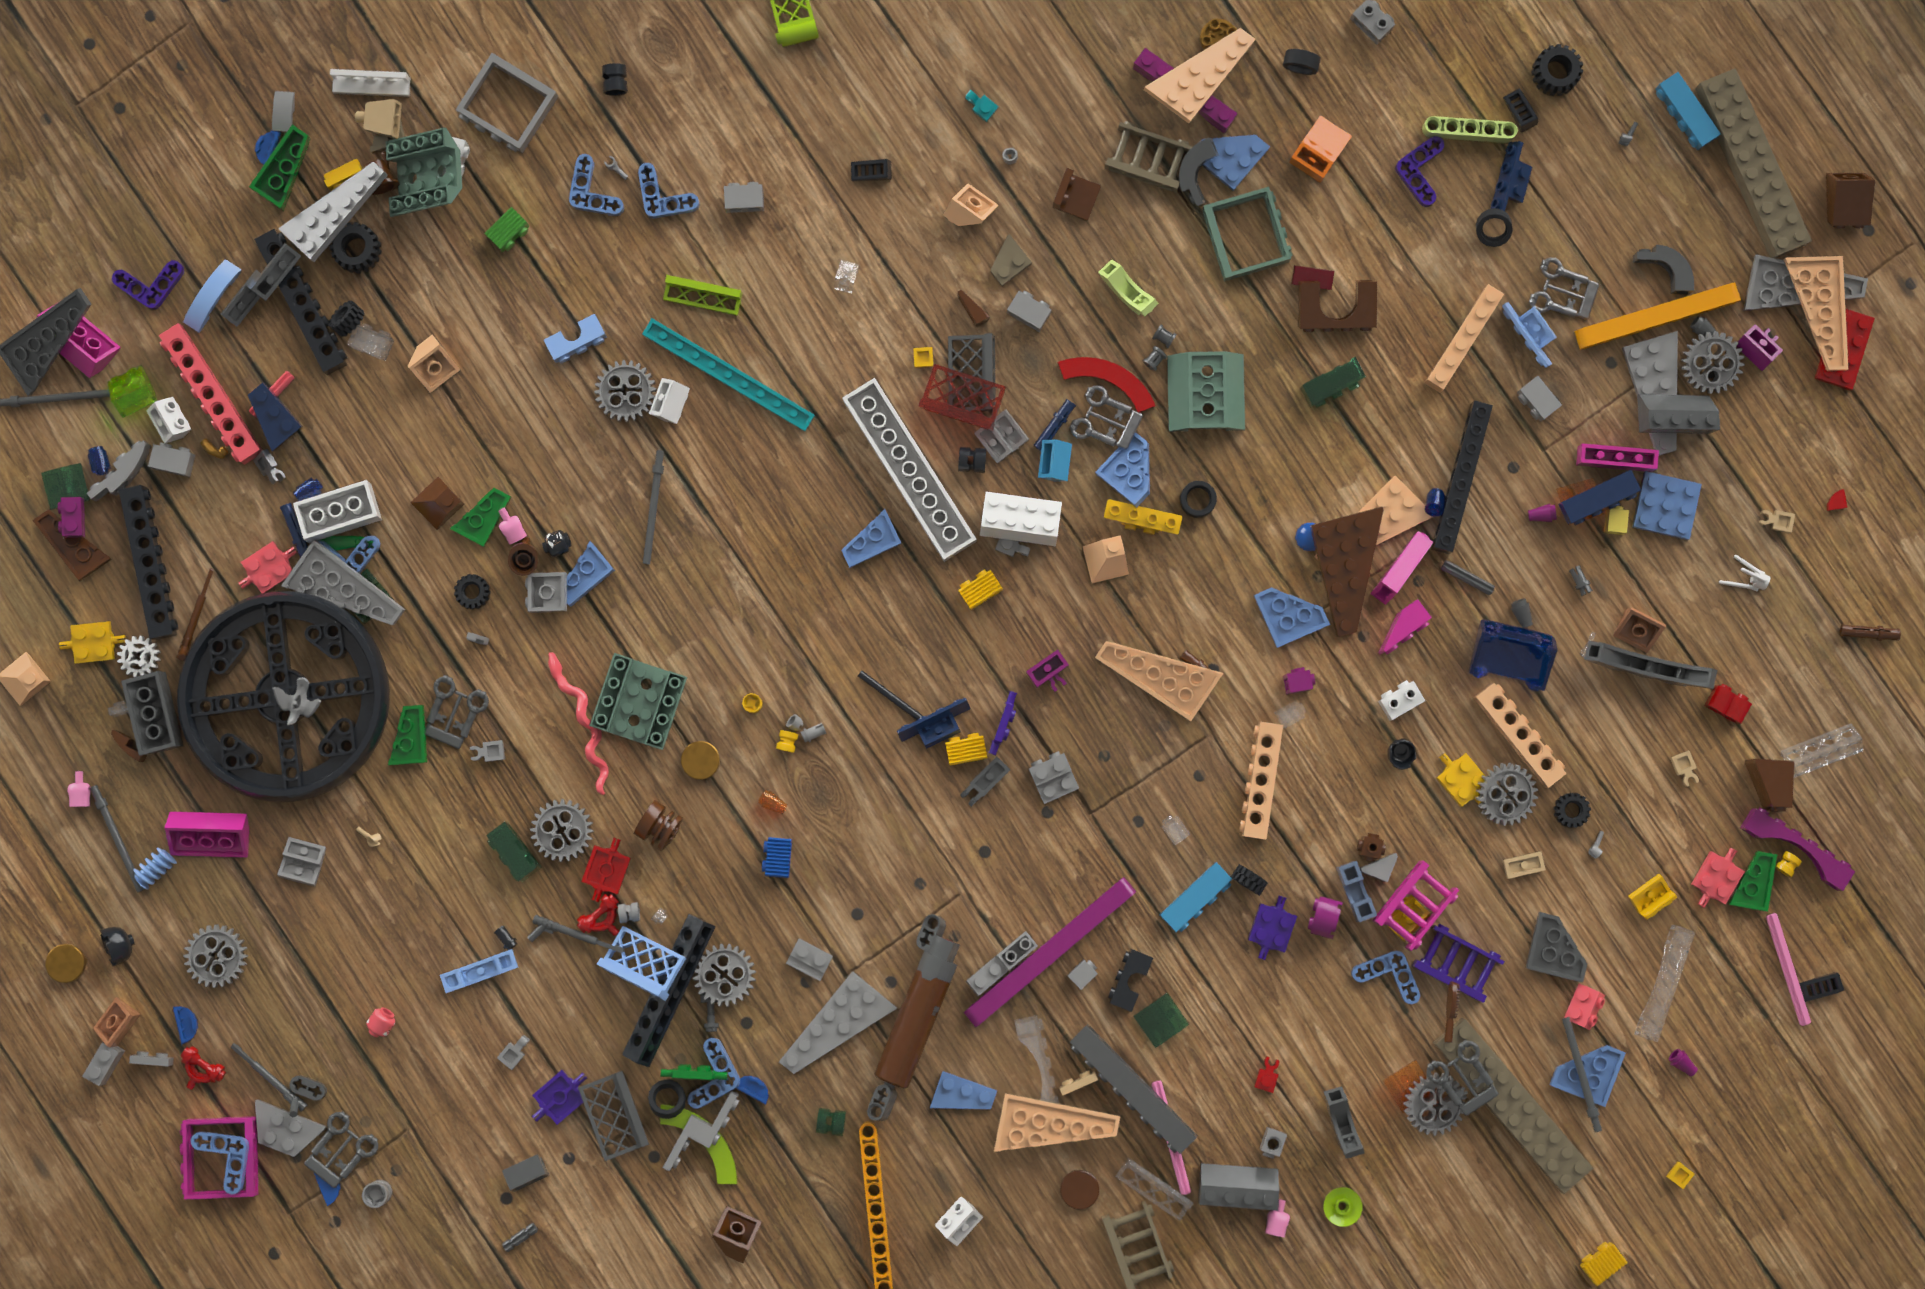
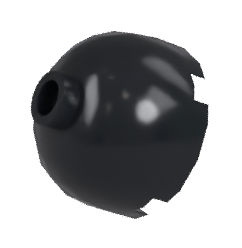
(117, 944)

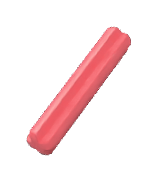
(278, 387)

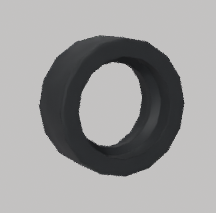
(1301, 61)
(1494, 241)
(1212, 499)
(670, 1084)

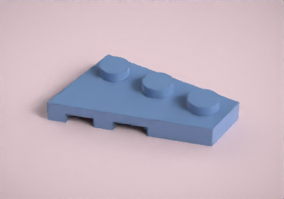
(961, 1093)

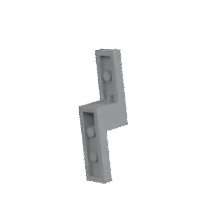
(701, 1131)

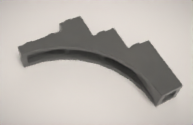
(1650, 667)

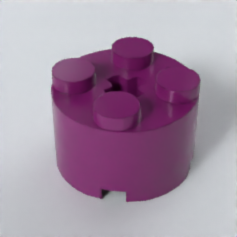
(1325, 917)

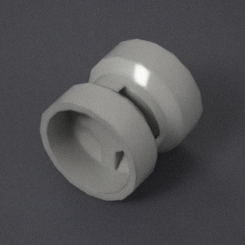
(629, 912)

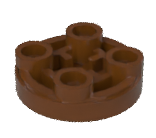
(1079, 1189)

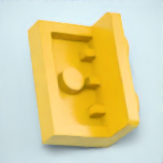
(341, 174)
(1652, 897)
(1404, 920)

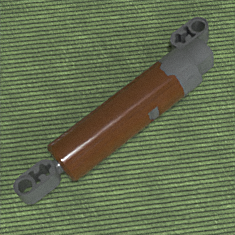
(915, 1016)

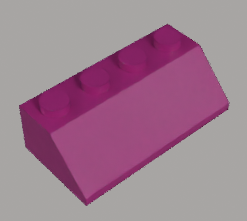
(88, 348)
(207, 834)

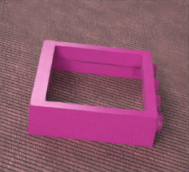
(187, 1151)

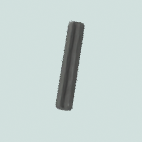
(1468, 577)

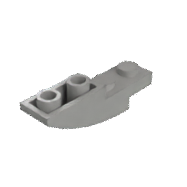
(127, 468)
(1001, 963)

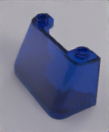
(1513, 653)

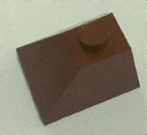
(437, 503)
(736, 1233)

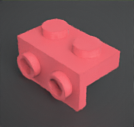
(1585, 1006)

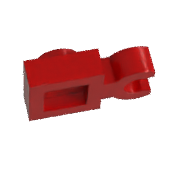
(1267, 1078)

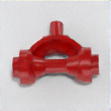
(588, 922)
(213, 1073)

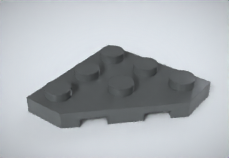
(1554, 950)

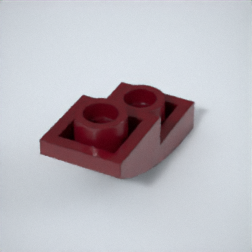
(1303, 273)

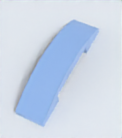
(210, 294)
(479, 971)

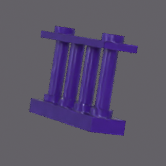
(1442, 973)

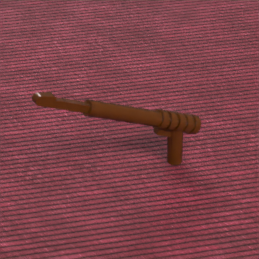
(188, 637)

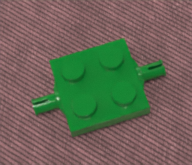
(701, 1072)

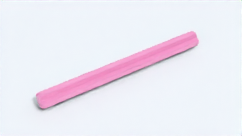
(1788, 969)
(1176, 1157)

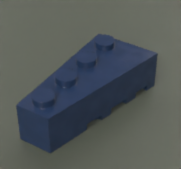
(1599, 497)

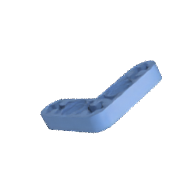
(583, 191)
(661, 203)
(351, 559)
(1389, 966)
(724, 1088)
(233, 1154)

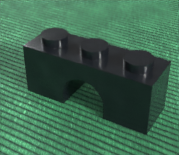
(1134, 963)

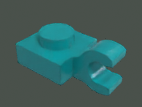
(982, 107)

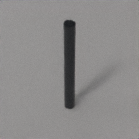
(889, 695)

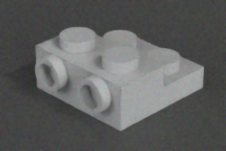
(546, 592)
(1053, 777)

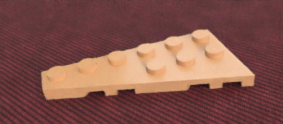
(1195, 81)
(1822, 297)
(1400, 508)
(1172, 682)
(1040, 1123)

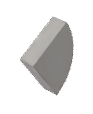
(477, 638)

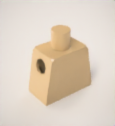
(381, 117)

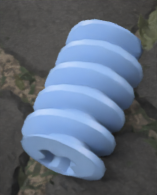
(154, 868)

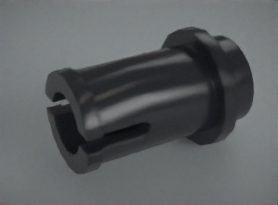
(505, 937)

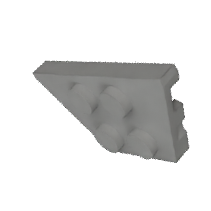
(283, 1132)

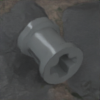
(1164, 336)
(1154, 358)

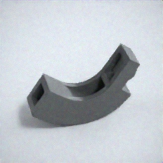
(1190, 167)
(1673, 262)
(1342, 1122)

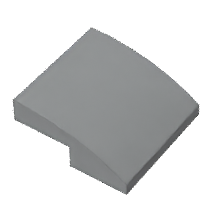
(1005, 437)
(301, 861)

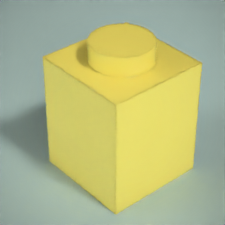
(1616, 521)

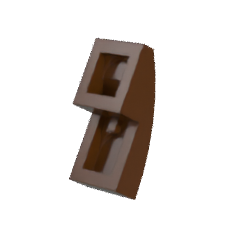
(125, 743)

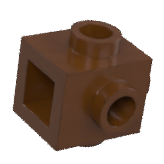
(1365, 842)

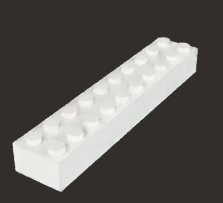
(909, 469)

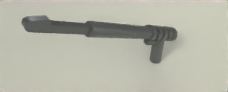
(550, 926)
(295, 1101)

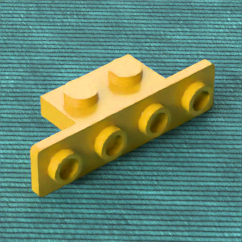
(1142, 518)

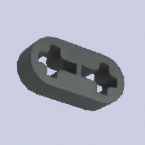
(306, 1092)

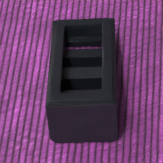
(1525, 121)
(871, 177)
(1836, 980)

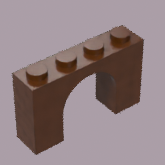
(1362, 315)

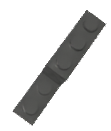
(261, 285)

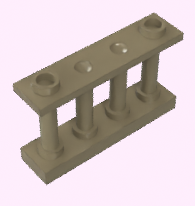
(1134, 169)
(1126, 1261)

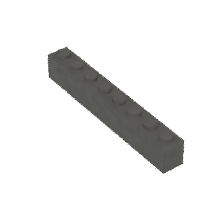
(1133, 1089)

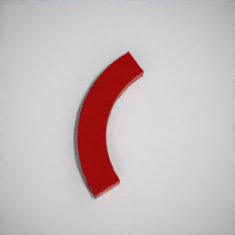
(1111, 373)

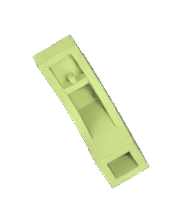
(1126, 289)

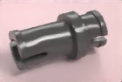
(1580, 580)

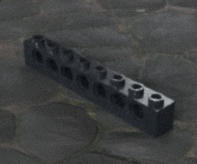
(328, 363)
(1462, 477)
(129, 497)
(659, 1013)

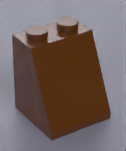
(1849, 199)
(1772, 782)

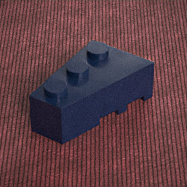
(273, 416)

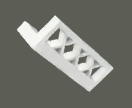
(370, 82)

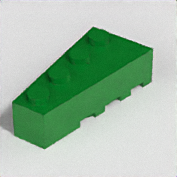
(281, 169)

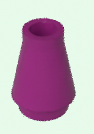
(1544, 513)
(1681, 1061)

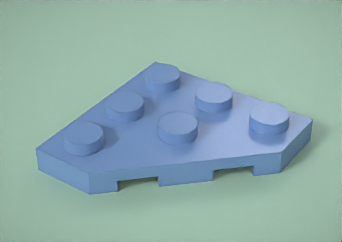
(1235, 158)
(1129, 471)
(1289, 616)
(1601, 1072)

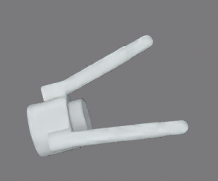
(1758, 578)

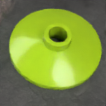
(1352, 1209)

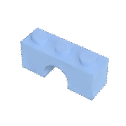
(591, 334)

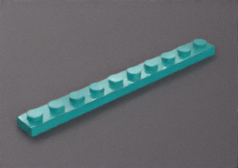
(728, 375)

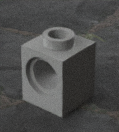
(1083, 973)
(1269, 1134)

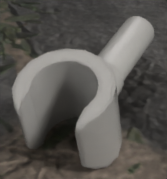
(613, 166)
(1595, 851)

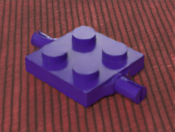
(1003, 731)
(1272, 927)
(559, 1097)

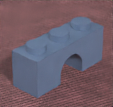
(1355, 891)

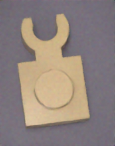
(1780, 521)
(1684, 764)

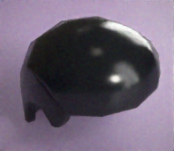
(1402, 753)

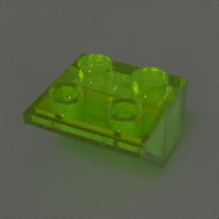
(131, 391)

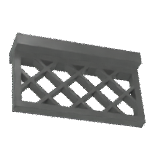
(987, 367)
(630, 1111)

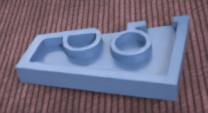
(872, 541)
(587, 574)

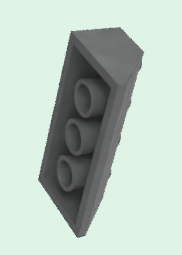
(1677, 414)
(152, 713)
(1238, 1186)

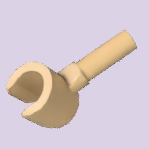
(372, 840)

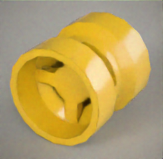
(750, 701)
(787, 741)
(1788, 864)

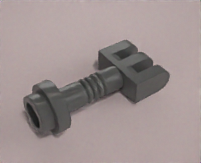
(710, 1026)

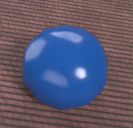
(1304, 537)

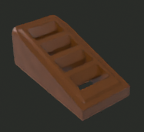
(975, 312)

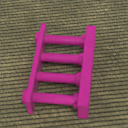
(1408, 887)

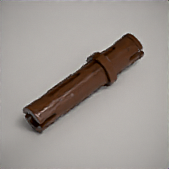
(1870, 632)

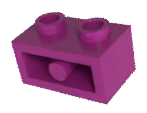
(72, 517)
(1298, 681)

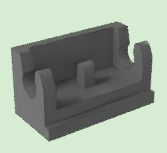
(525, 1173)

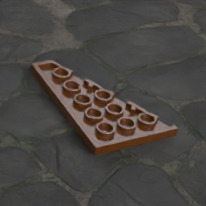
(1345, 560)

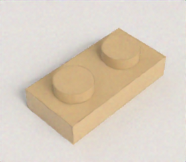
(1524, 865)
(1085, 1079)

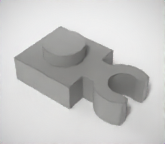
(491, 751)

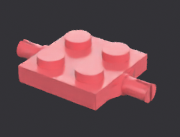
(267, 567)
(1717, 877)

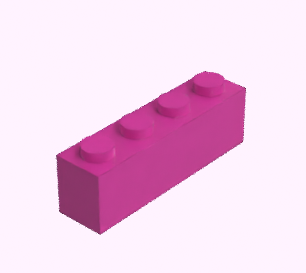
(1617, 457)

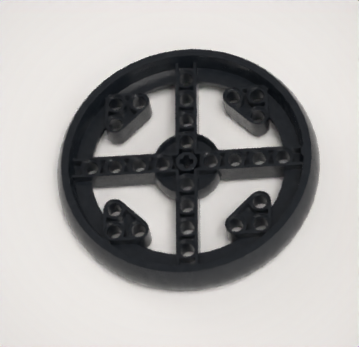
(203, 657)

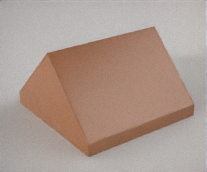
(1639, 629)
(116, 1022)

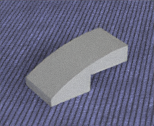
(283, 110)

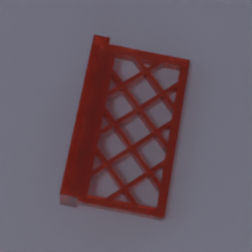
(955, 412)

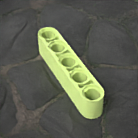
(1478, 125)

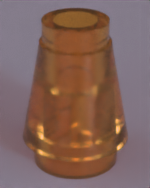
(772, 802)

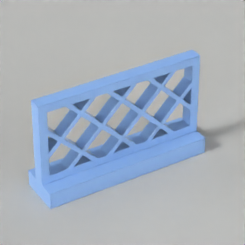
(639, 979)

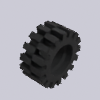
(346, 318)
(483, 591)
(1583, 810)
(1249, 879)

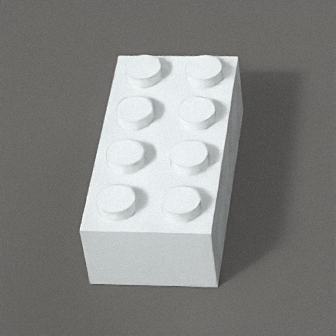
(337, 511)
(1020, 518)

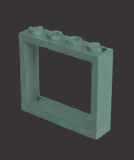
(1275, 217)

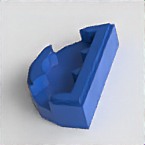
(266, 145)
(186, 1023)
(754, 1087)
(328, 1192)

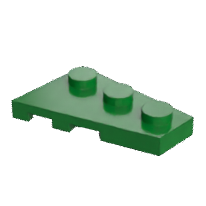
(482, 519)
(411, 737)
(1756, 883)

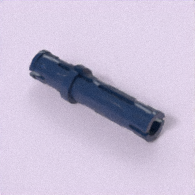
(1057, 421)
(294, 528)

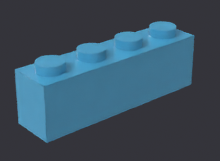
(1687, 111)
(1195, 897)

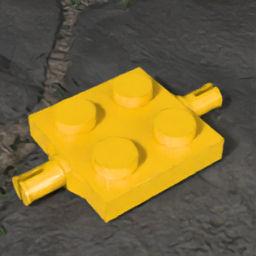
(92, 642)
(1461, 778)

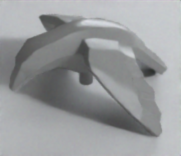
(297, 703)

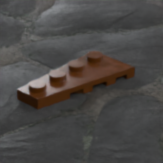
(76, 552)

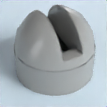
(1014, 155)
(794, 723)

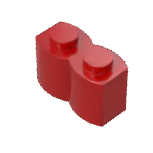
(1728, 704)

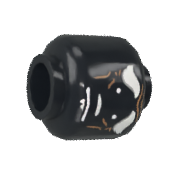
(557, 543)

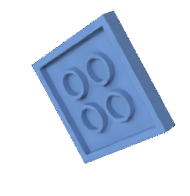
(1666, 505)

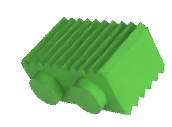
(507, 230)

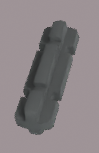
(519, 1237)

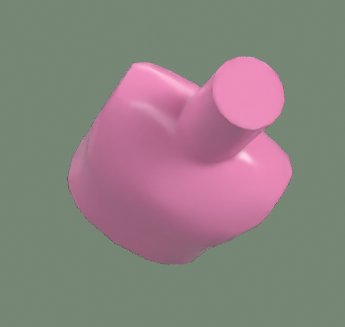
(511, 527)
(79, 792)
(1277, 1220)

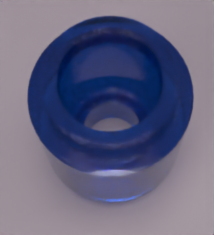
(99, 460)
(308, 489)
(1435, 502)

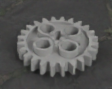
(1703, 349)
(625, 408)
(1519, 782)
(546, 839)
(201, 946)
(735, 961)
(1418, 1105)

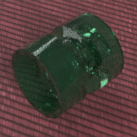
(838, 1122)

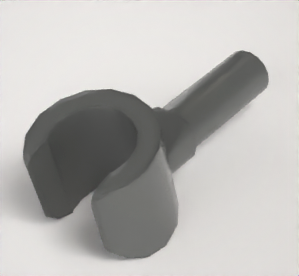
(1625, 139)

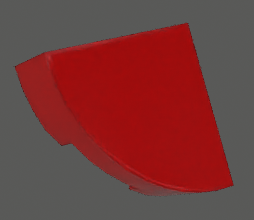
(1837, 501)

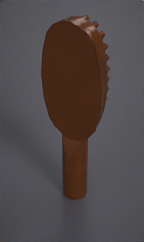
(1451, 1009)

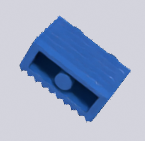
(778, 857)

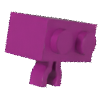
(1759, 347)
(1047, 669)

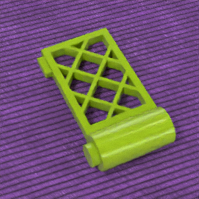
(794, 31)

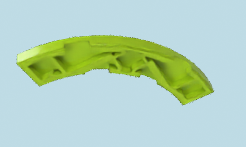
(719, 1153)

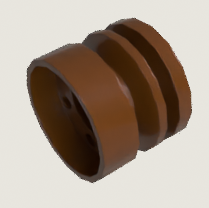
(657, 825)

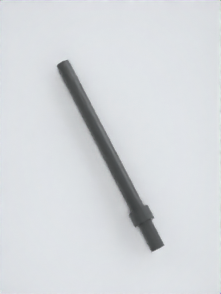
(16, 401)
(657, 469)
(102, 804)
(1592, 1111)

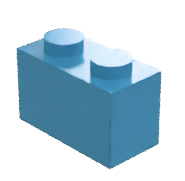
(1055, 460)

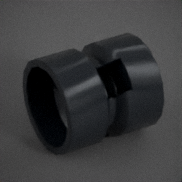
(614, 79)
(979, 460)

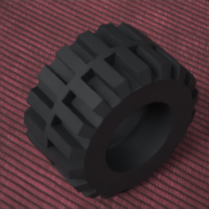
(1567, 59)
(367, 258)

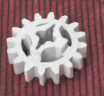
(145, 652)

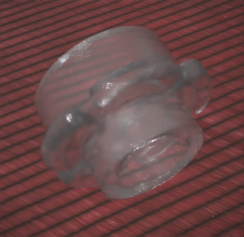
(660, 916)

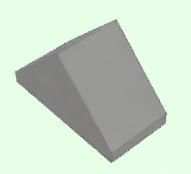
(1381, 868)

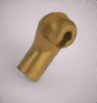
(211, 450)

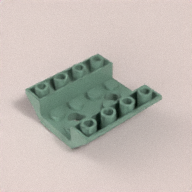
(425, 156)
(1192, 390)
(624, 697)

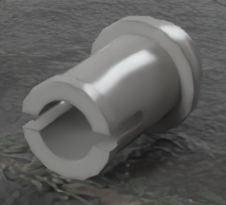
(813, 732)

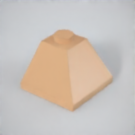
(969, 207)
(432, 364)
(1106, 559)
(23, 678)

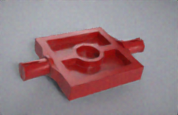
(606, 869)

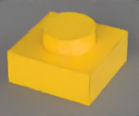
(923, 357)
(1680, 1175)

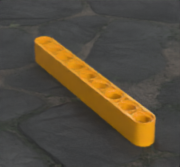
(1657, 316)
(872, 1199)

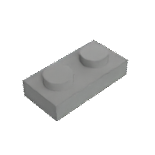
(143, 1057)

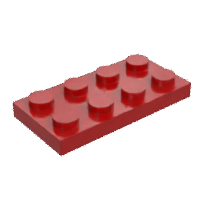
(1858, 332)

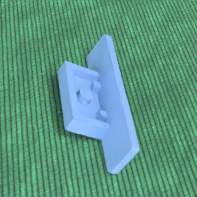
(1534, 330)

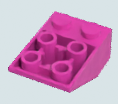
(1405, 622)

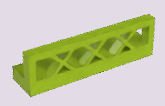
(701, 287)

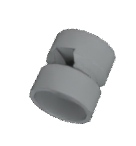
(377, 1193)

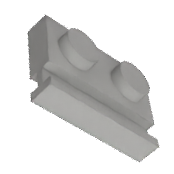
(809, 959)

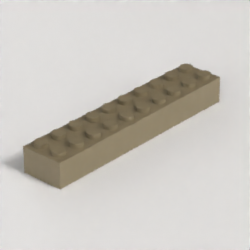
(1753, 164)
(1518, 1111)

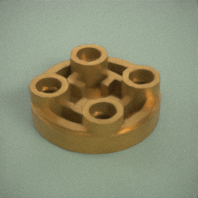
(1215, 31)
(700, 760)
(65, 963)

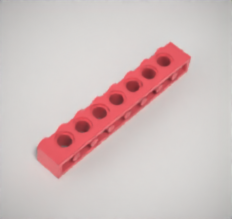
(177, 335)

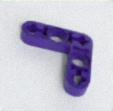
(1414, 165)
(148, 292)

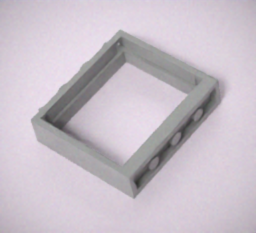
(496, 134)

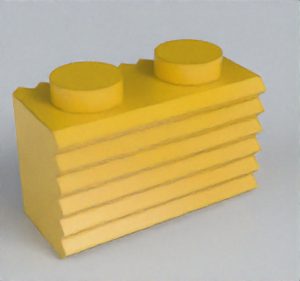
(980, 589)
(966, 749)
(1602, 1263)

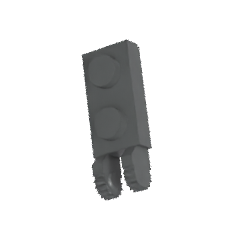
(986, 779)

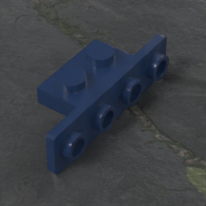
(1512, 178)
(937, 725)

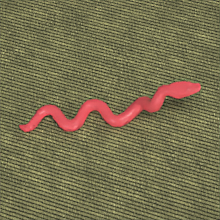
(582, 702)

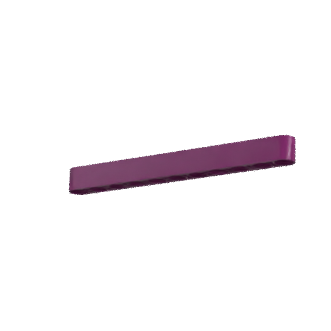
(1049, 952)

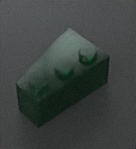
(1333, 383)
(513, 852)

